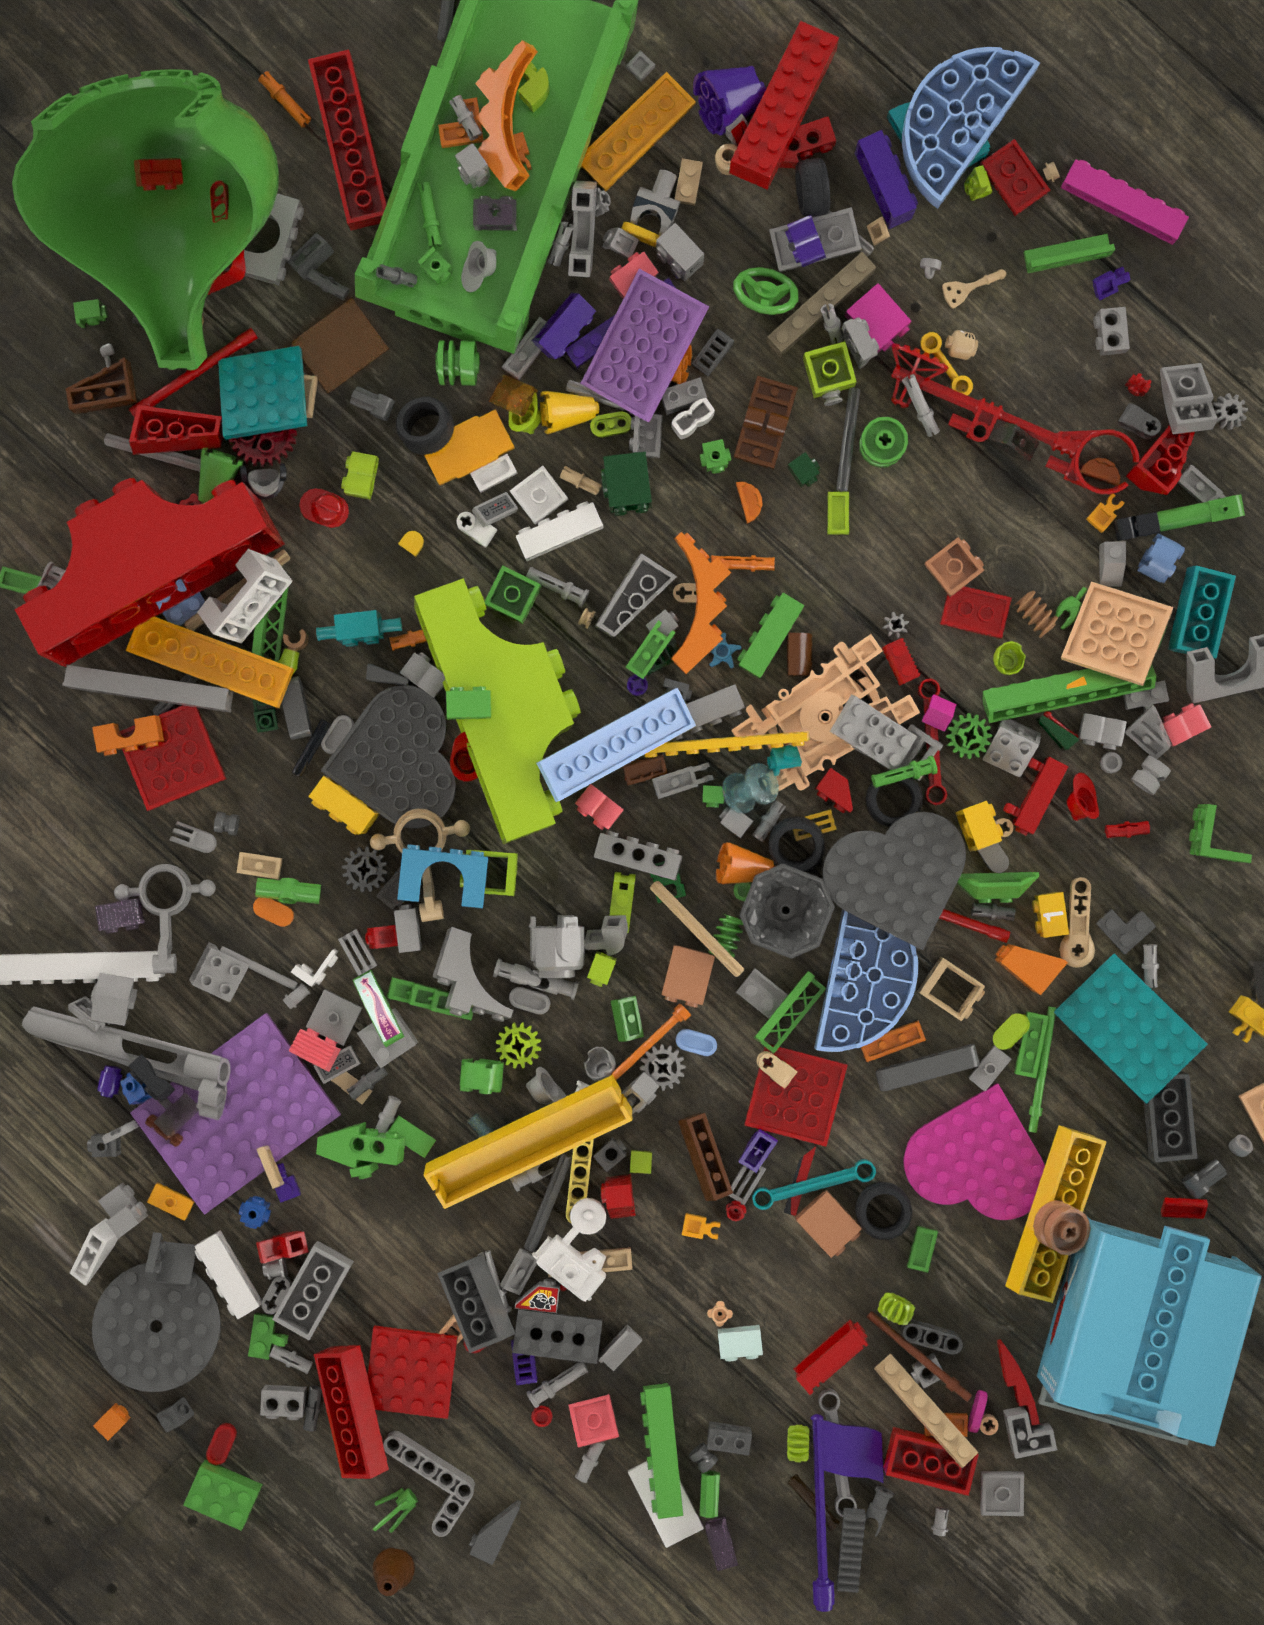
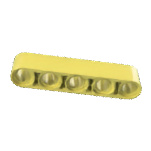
(579, 1181)

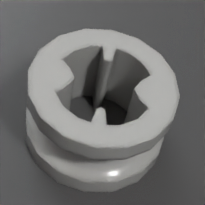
(832, 398)

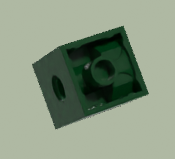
(626, 483)

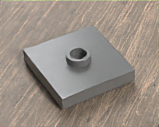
(334, 1017)
(1002, 1493)

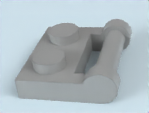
(918, 744)

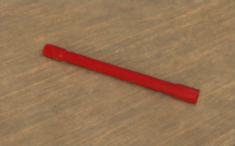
(239, 342)
(989, 930)

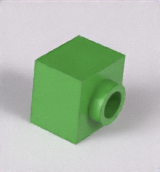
(712, 796)

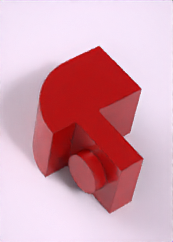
(282, 1246)

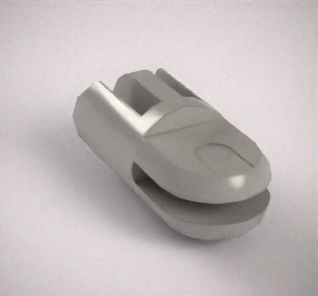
(199, 839)

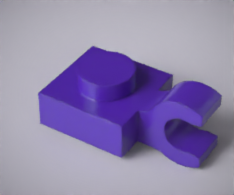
(1107, 283)
(290, 1188)

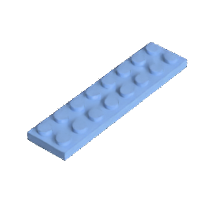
(616, 744)

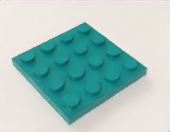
(262, 392)

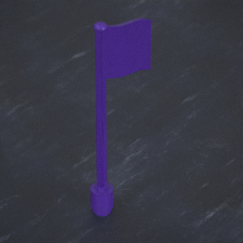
(845, 1452)

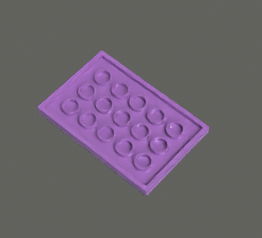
(644, 345)

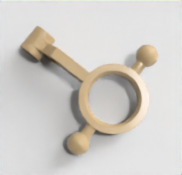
(431, 909)

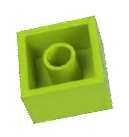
(829, 369)

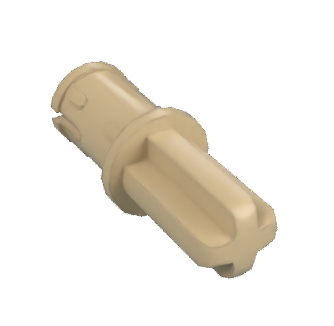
(580, 480)

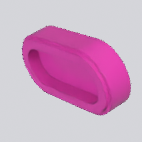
(977, 1411)

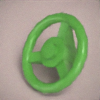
(764, 293)

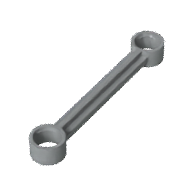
(841, 1481)

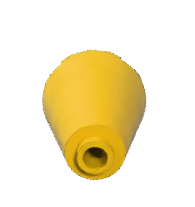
(566, 410)

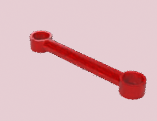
(934, 780)

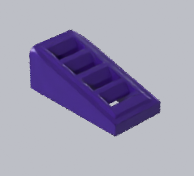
(520, 1380)

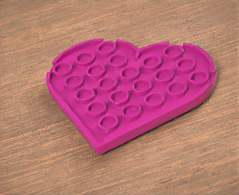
(976, 1156)

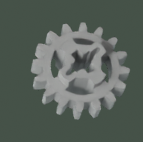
(672, 1056)

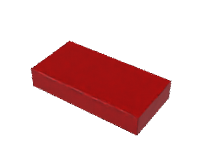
(1184, 1208)

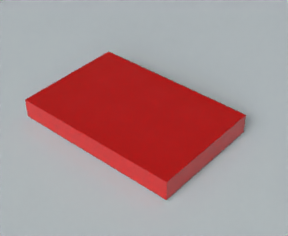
(1015, 177)
(976, 612)

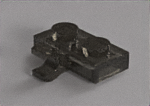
(176, 1114)

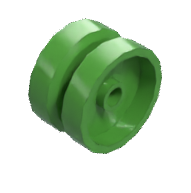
(892, 433)

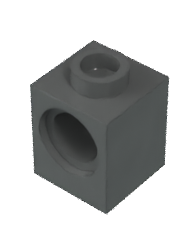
(606, 1162)

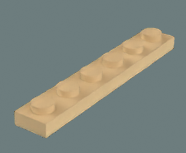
(926, 1410)

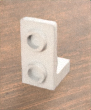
(305, 972)

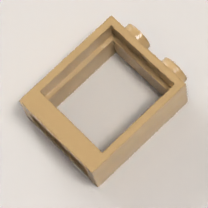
(934, 975)

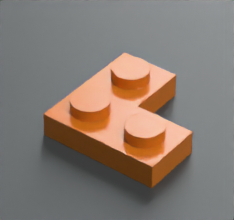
(454, 133)

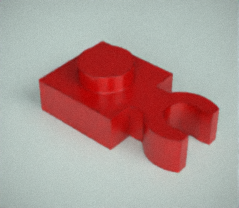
(1137, 385)

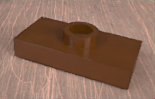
(644, 769)

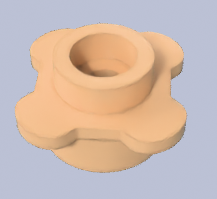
(713, 1313)

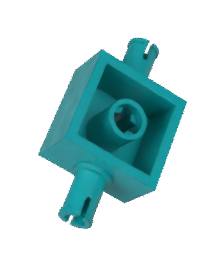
(359, 627)

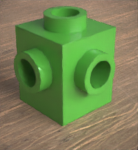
(711, 449)

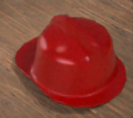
(324, 508)
(460, 760)
(1083, 799)

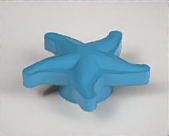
(723, 652)

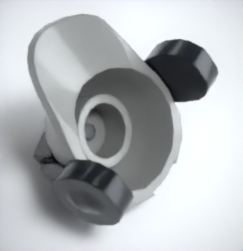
(264, 482)

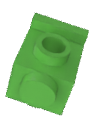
(438, 275)
(90, 312)

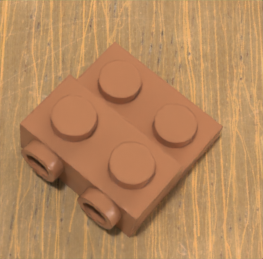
(954, 566)

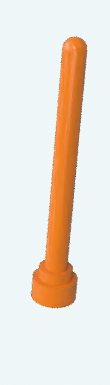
(680, 1013)

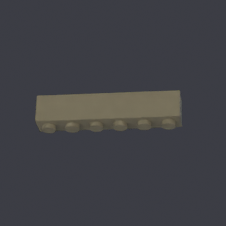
(810, 314)

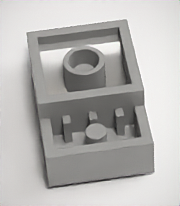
(1187, 398)

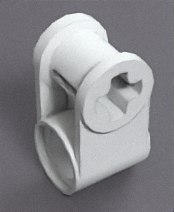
(476, 531)

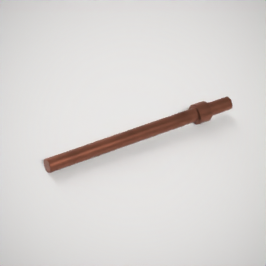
(951, 1383)

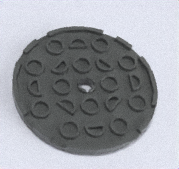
(148, 1358)

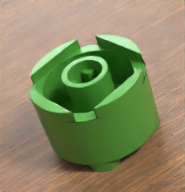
(481, 1075)

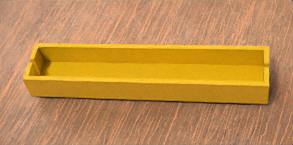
(528, 1142)

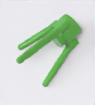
(405, 1501)

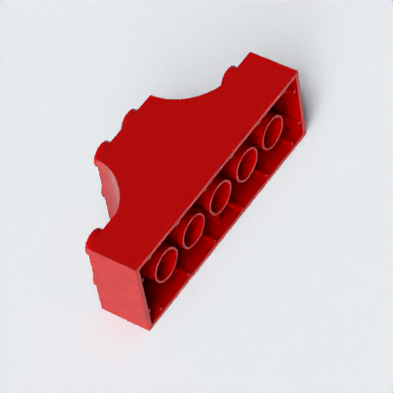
(130, 558)

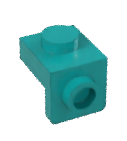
(783, 758)

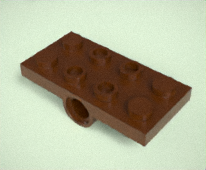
(765, 422)

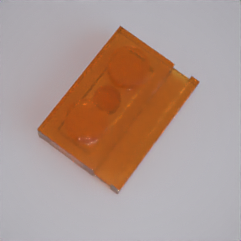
(513, 395)

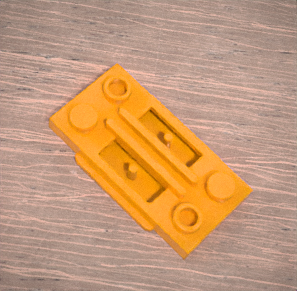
(470, 448)

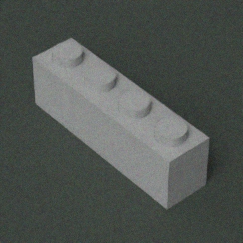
(713, 708)

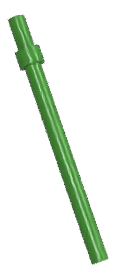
(1036, 1110)

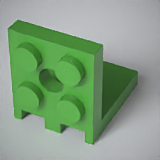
(1202, 833)

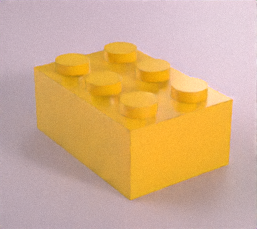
(343, 806)
(979, 826)

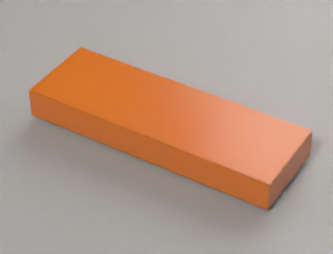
(894, 1041)

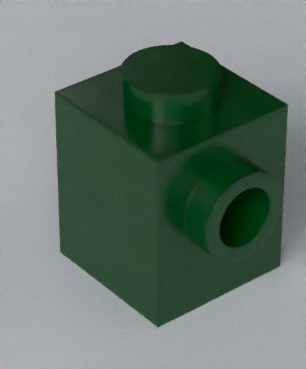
(804, 470)

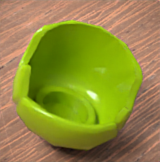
(1009, 658)

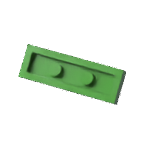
(1031, 1045)

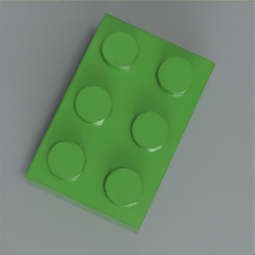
(223, 1495)

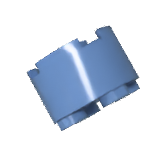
(1160, 558)

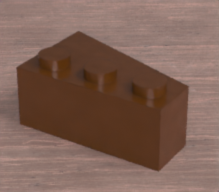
(104, 390)

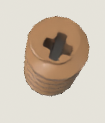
(1036, 613)

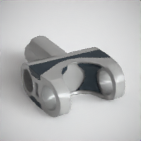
(657, 201)

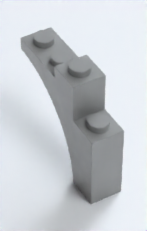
(466, 992)

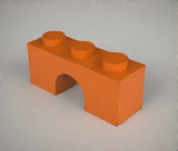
(147, 733)

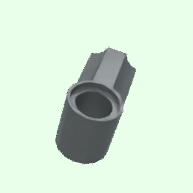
(377, 405)
(1200, 1181)

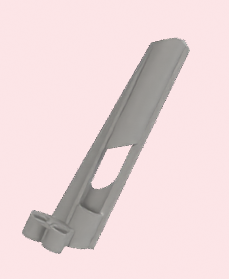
(191, 1068)

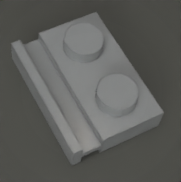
(761, 993)

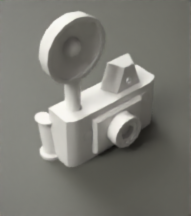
(566, 1263)

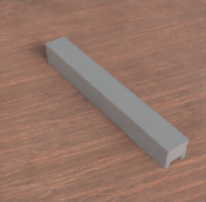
(148, 688)

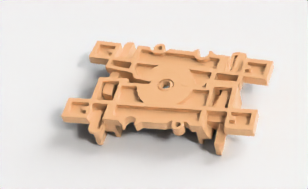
(820, 695)

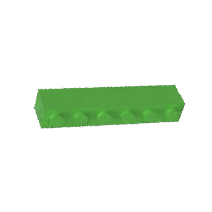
(663, 1451)

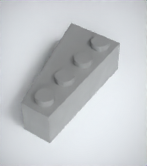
(635, 592)

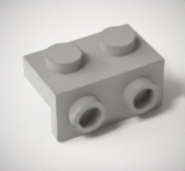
(647, 436)

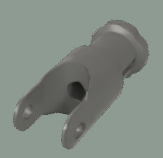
(877, 1508)

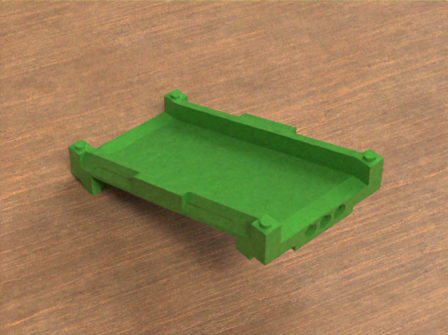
(580, 52)

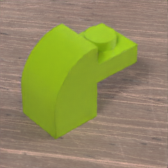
(536, 88)

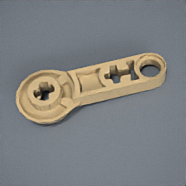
(1078, 929)

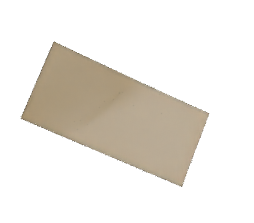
(346, 1081)

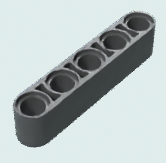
(927, 1067)

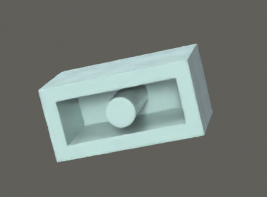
(740, 1342)

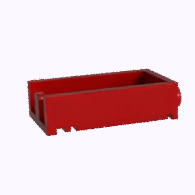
(831, 1355)

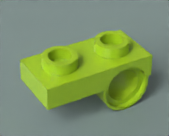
(977, 184)

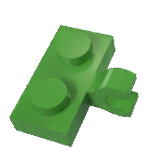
(264, 1336)

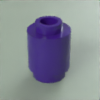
(109, 1081)

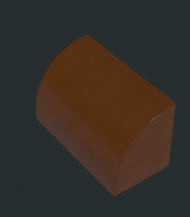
(799, 654)

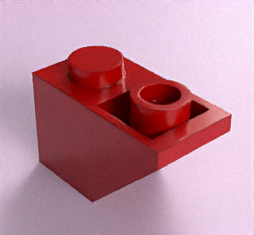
(836, 788)

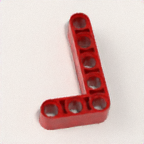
(237, 269)

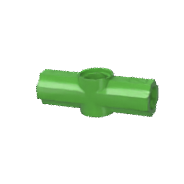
(288, 890)

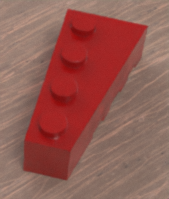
(173, 430)

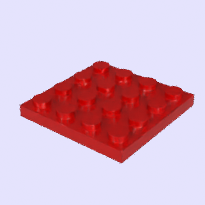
(180, 762)
(806, 1104)
(411, 1371)

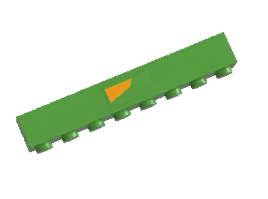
(1057, 693)

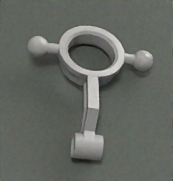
(165, 961)

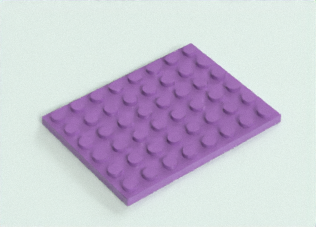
(267, 1102)

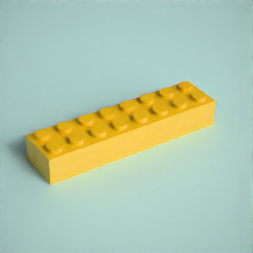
(1065, 1179)

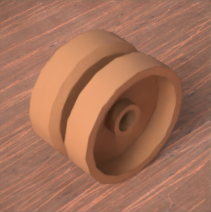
(1061, 1227)

